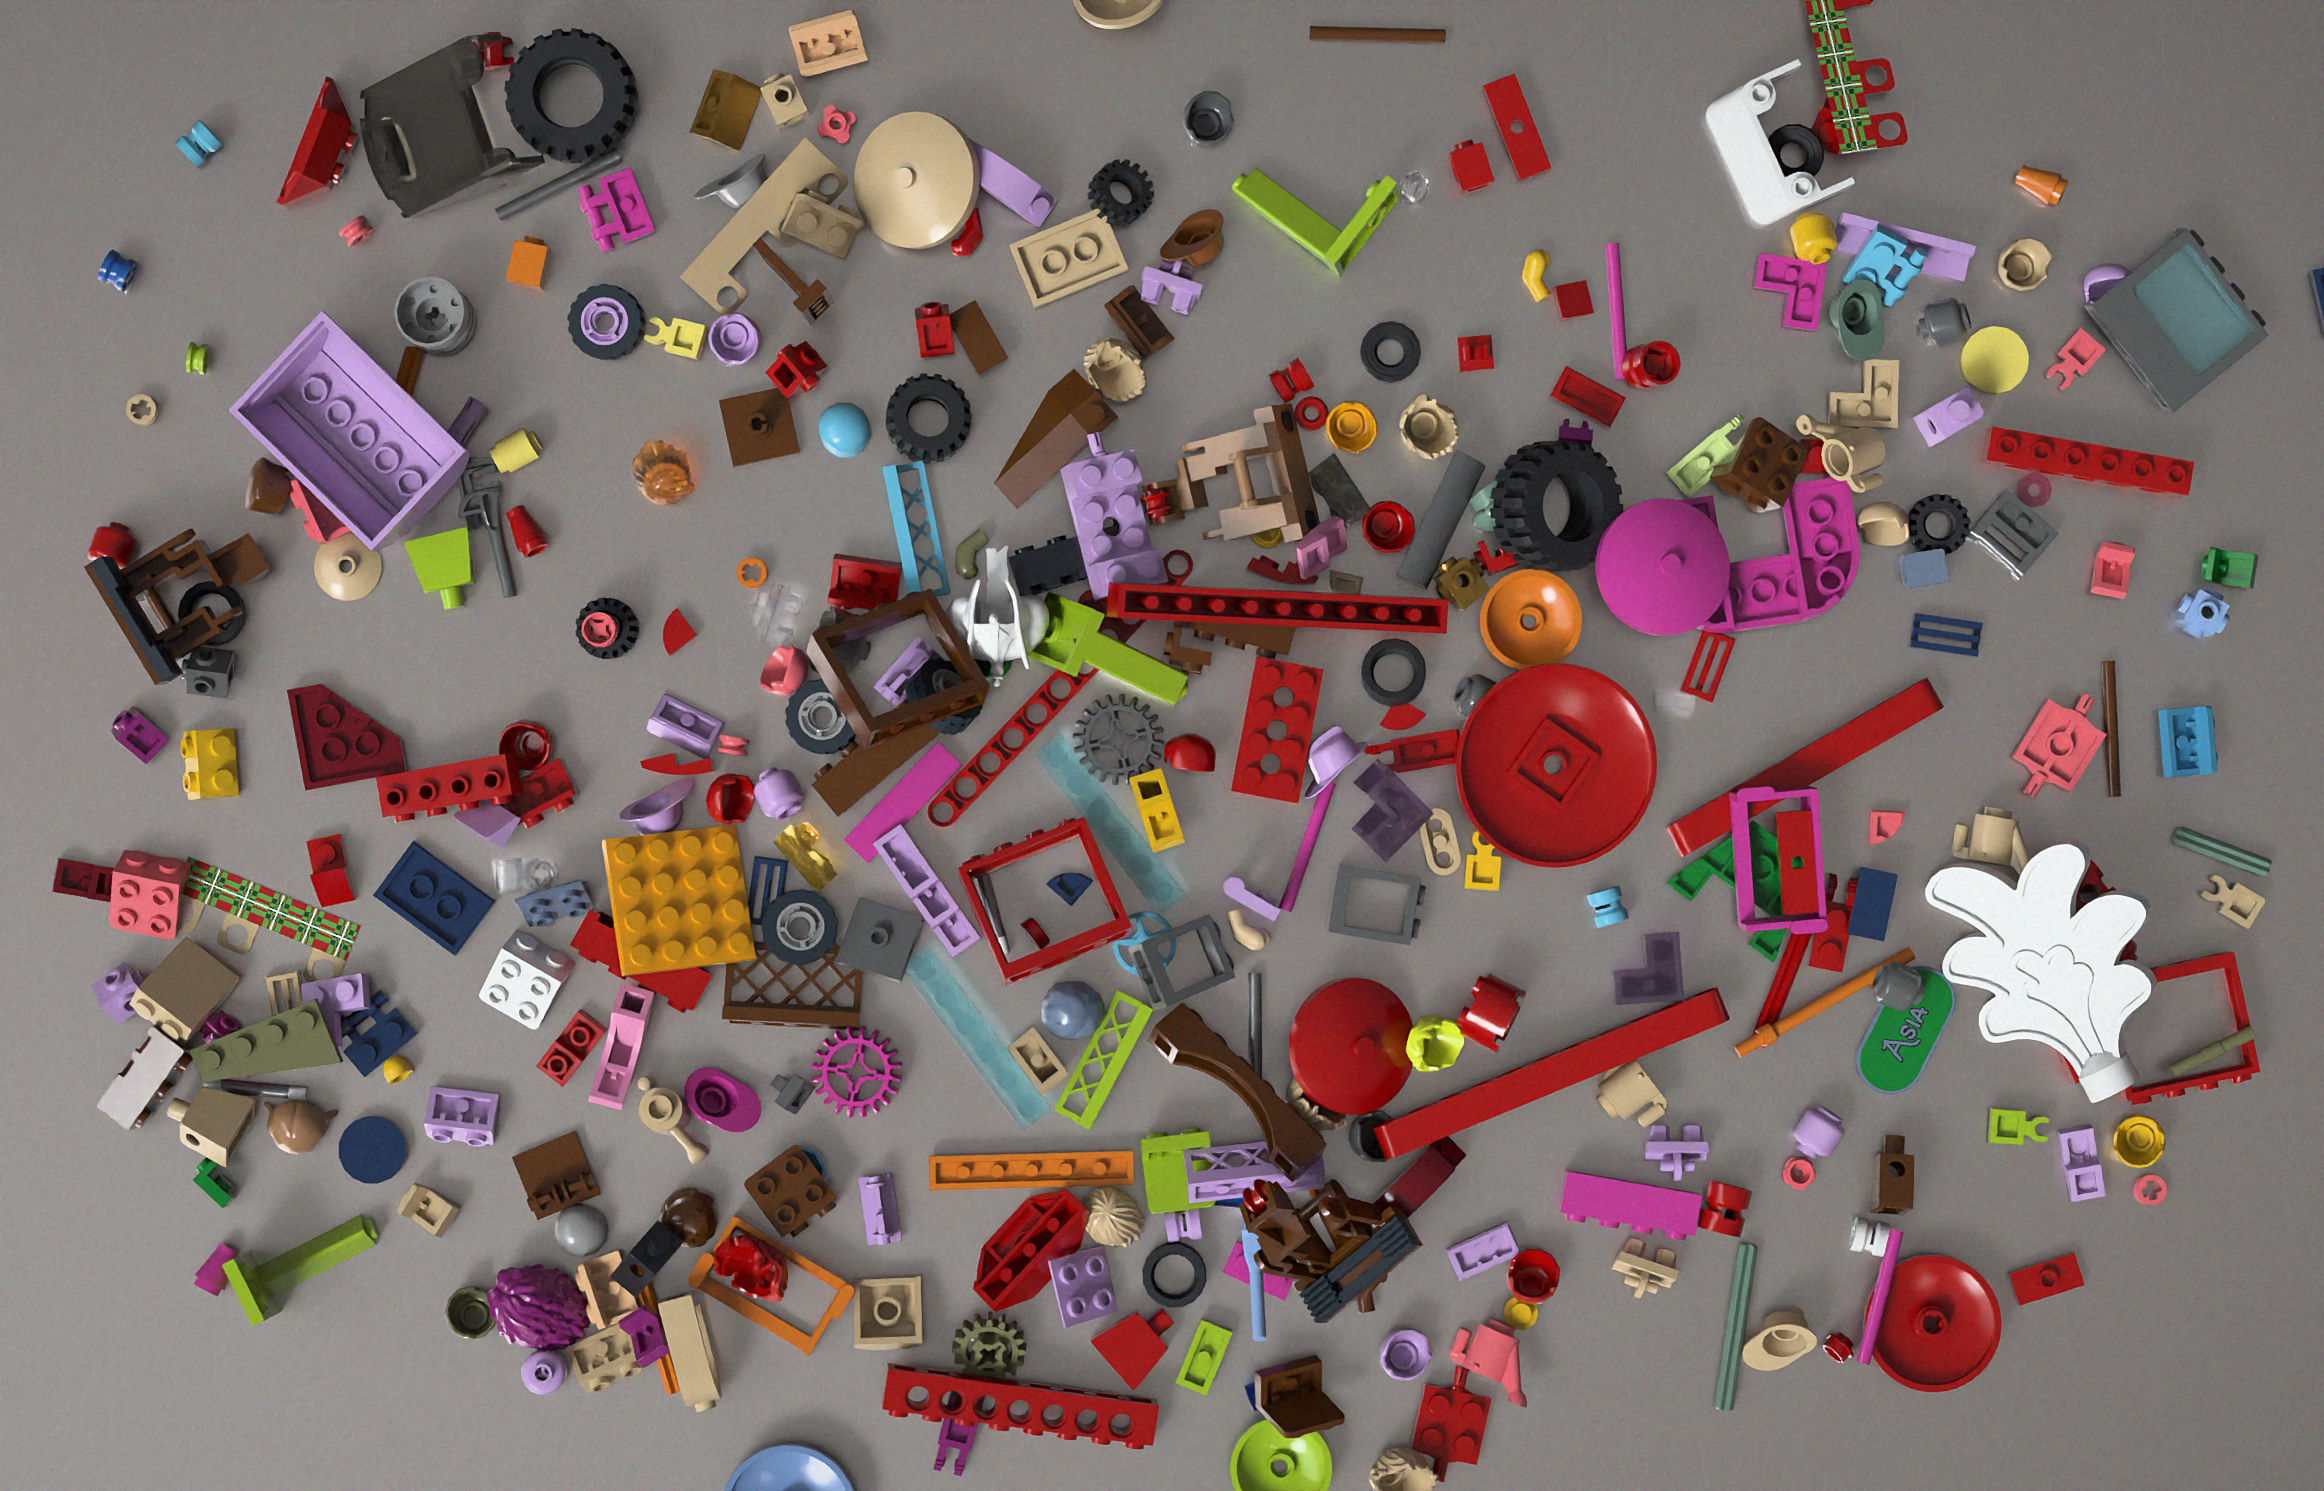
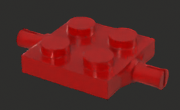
(1450, 1423)

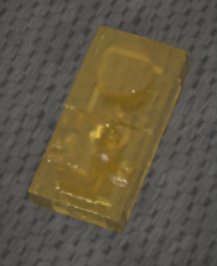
(796, 847)

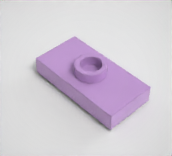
(1483, 1251)

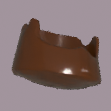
(266, 487)

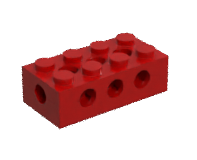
(1297, 717)

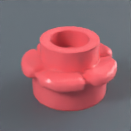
(1808, 1173)

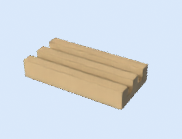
(272, 994)

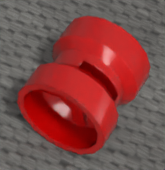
(1297, 376)

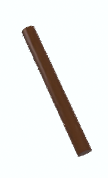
(1377, 34)
(2111, 728)

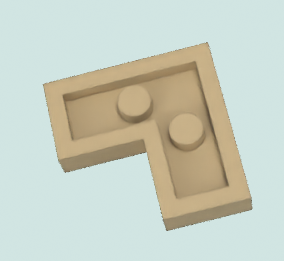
(1876, 405)

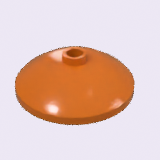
(1534, 594)

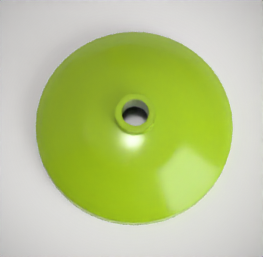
(1262, 1445)

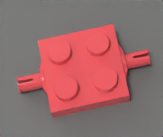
(2059, 745)

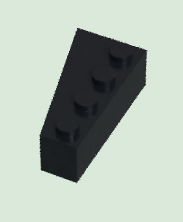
(1051, 565)

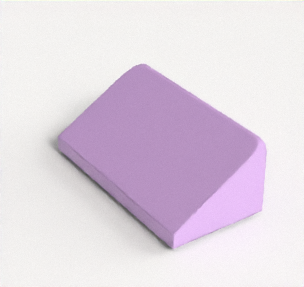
(685, 726)
(490, 822)

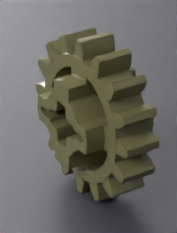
(989, 1346)

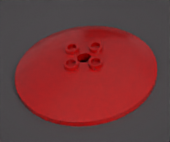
(1602, 776)

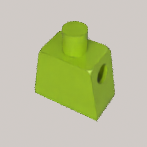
(444, 564)

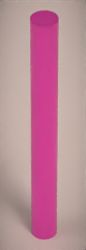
(1616, 306)
(1306, 847)
(1880, 1296)

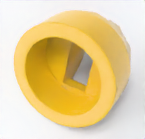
(396, 1069)

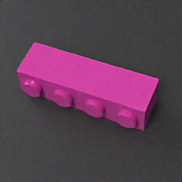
(1630, 1203)

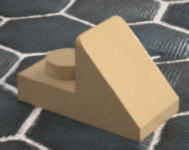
(1038, 1060)

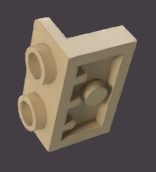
(821, 224)
(603, 1359)

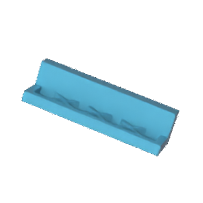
(902, 528)

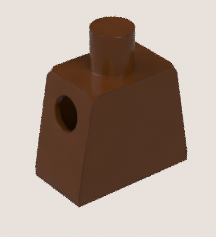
(1892, 1193)

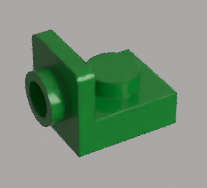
(216, 1187)

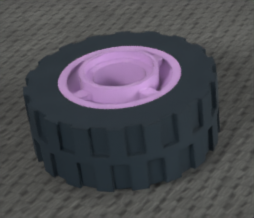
(585, 322)

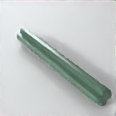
(1736, 1327)

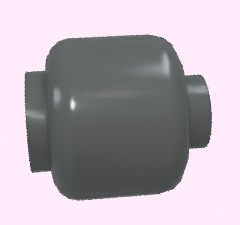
(1945, 321)
(1470, 691)
(1897, 986)

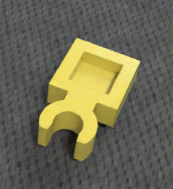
(681, 338)

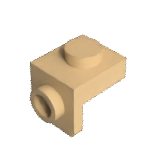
(427, 1209)

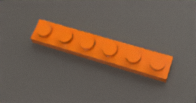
(1031, 1170)

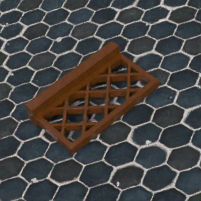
(812, 300)
(786, 1014)

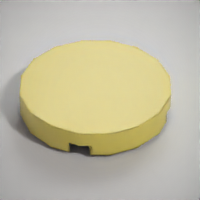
(1994, 360)

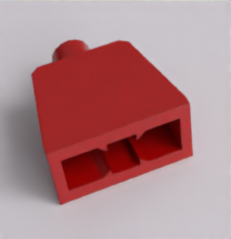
(1134, 1344)

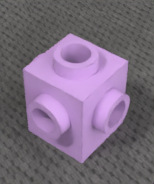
(117, 990)

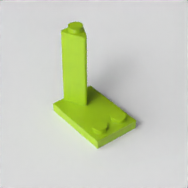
(1308, 227)
(1076, 639)
(259, 1284)

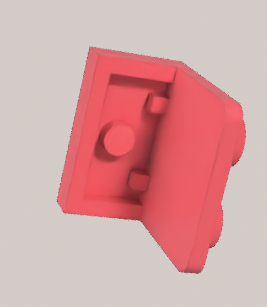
(147, 894)

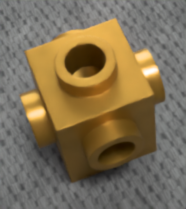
(1472, 583)

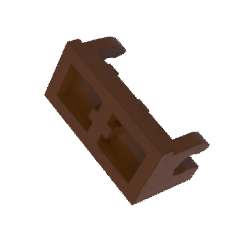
(1138, 322)

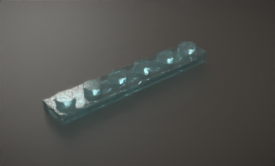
(1109, 824)
(976, 1038)

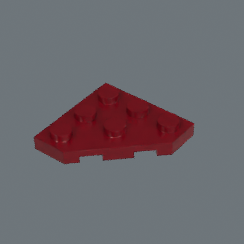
(339, 740)

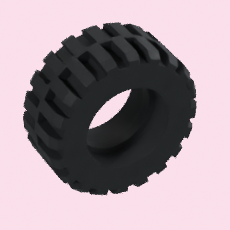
(538, 63)
(1520, 504)

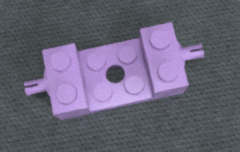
(1104, 489)

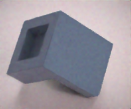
(1924, 568)

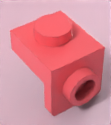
(2112, 569)

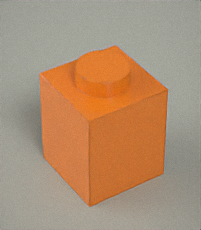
(529, 263)

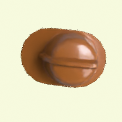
(1196, 239)

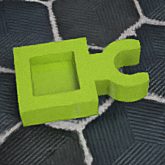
(2010, 1126)

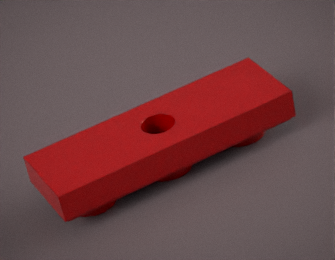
(1508, 108)
(1796, 883)

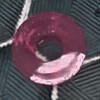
(2043, 484)

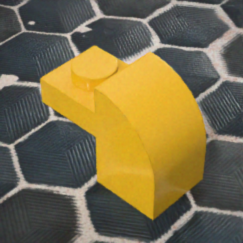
(1157, 810)

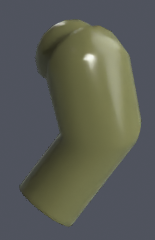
(966, 554)

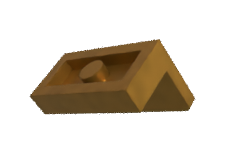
(726, 109)

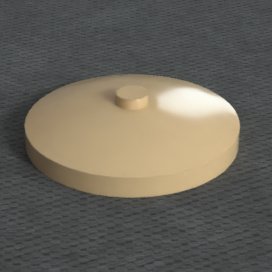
(916, 180)

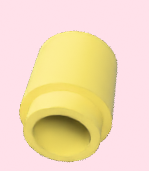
(516, 450)

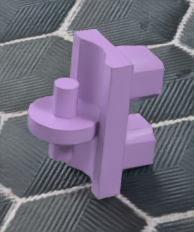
(1156, 281)
(1676, 1155)

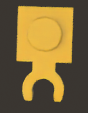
(1482, 869)

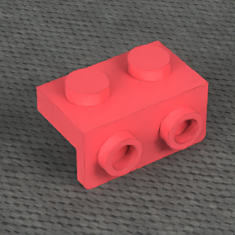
(321, 521)

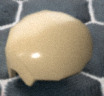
(2024, 263)
(1884, 524)

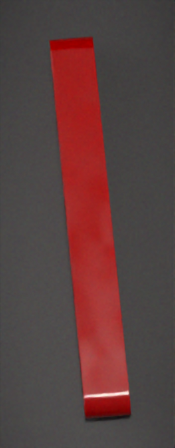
(1811, 762)

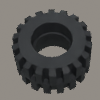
(931, 389)

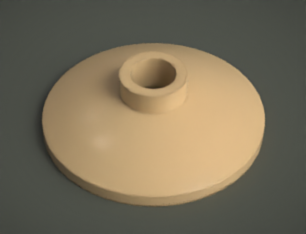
(359, 580)

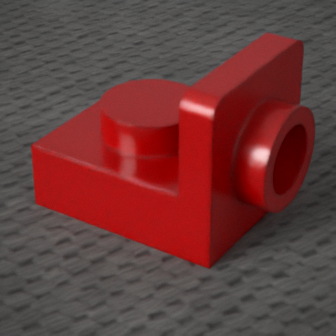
(934, 329)
(1495, 565)

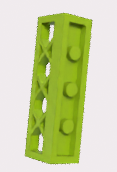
(1115, 1065)

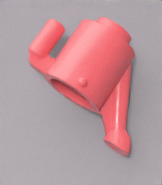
(1493, 1355)

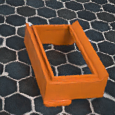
(700, 1280)

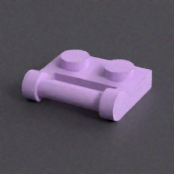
(1260, 903)

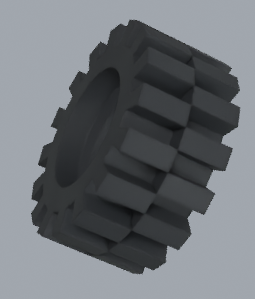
(1132, 180)
(1948, 506)
(627, 622)

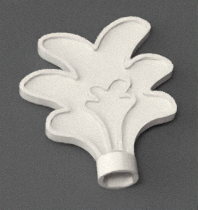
(2048, 966)

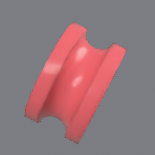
(356, 231)
(733, 745)
(2141, 1184)

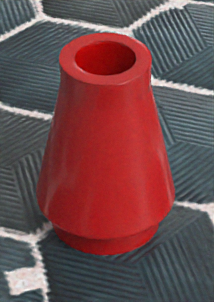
(527, 533)

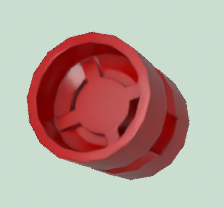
(1650, 364)
(1726, 1196)

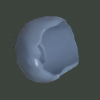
(1072, 1010)

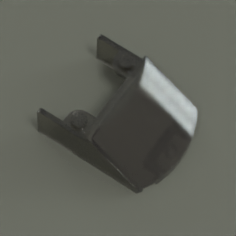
(429, 133)

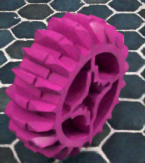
(852, 1100)

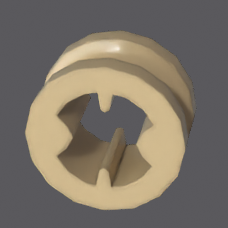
(146, 419)

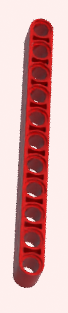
(1029, 729)
(1551, 1073)

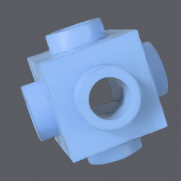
(2191, 614)

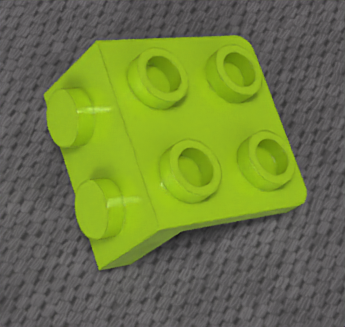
(1166, 1172)

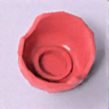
(785, 670)

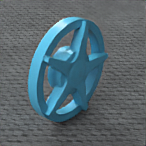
(1141, 936)

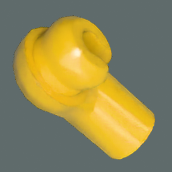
(1533, 273)

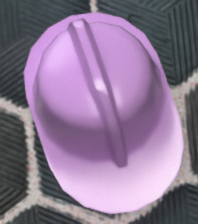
(1329, 756)
(660, 810)

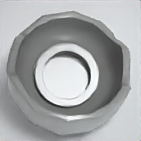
(580, 1230)

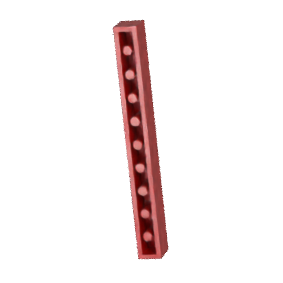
(1277, 607)

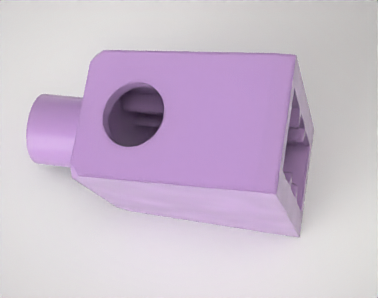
(1949, 416)

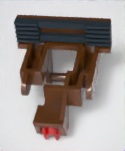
(140, 582)
(1297, 1251)

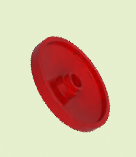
(1351, 1046)
(1936, 1324)

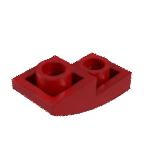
(1267, 569)
(571, 1047)

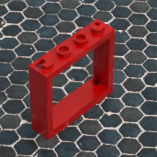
(1036, 843)
(2205, 1079)

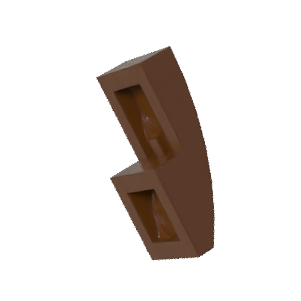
(977, 337)

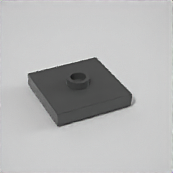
(879, 940)

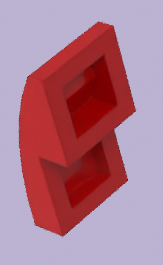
(669, 765)

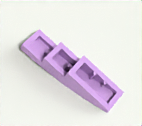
(927, 891)

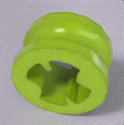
(197, 358)

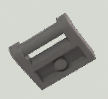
(2020, 525)

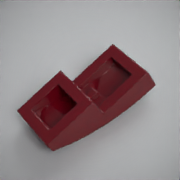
(82, 879)

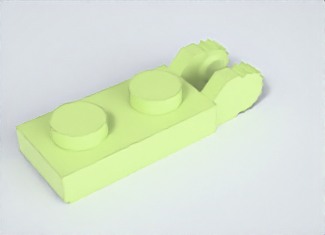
(1696, 467)

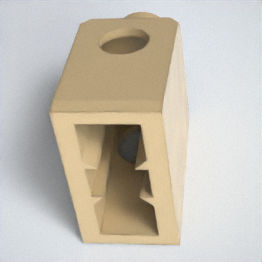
(213, 1122)

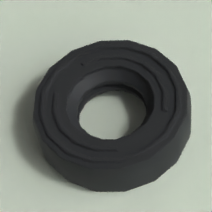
(1807, 138)
(1395, 331)

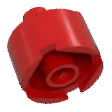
(1491, 1011)

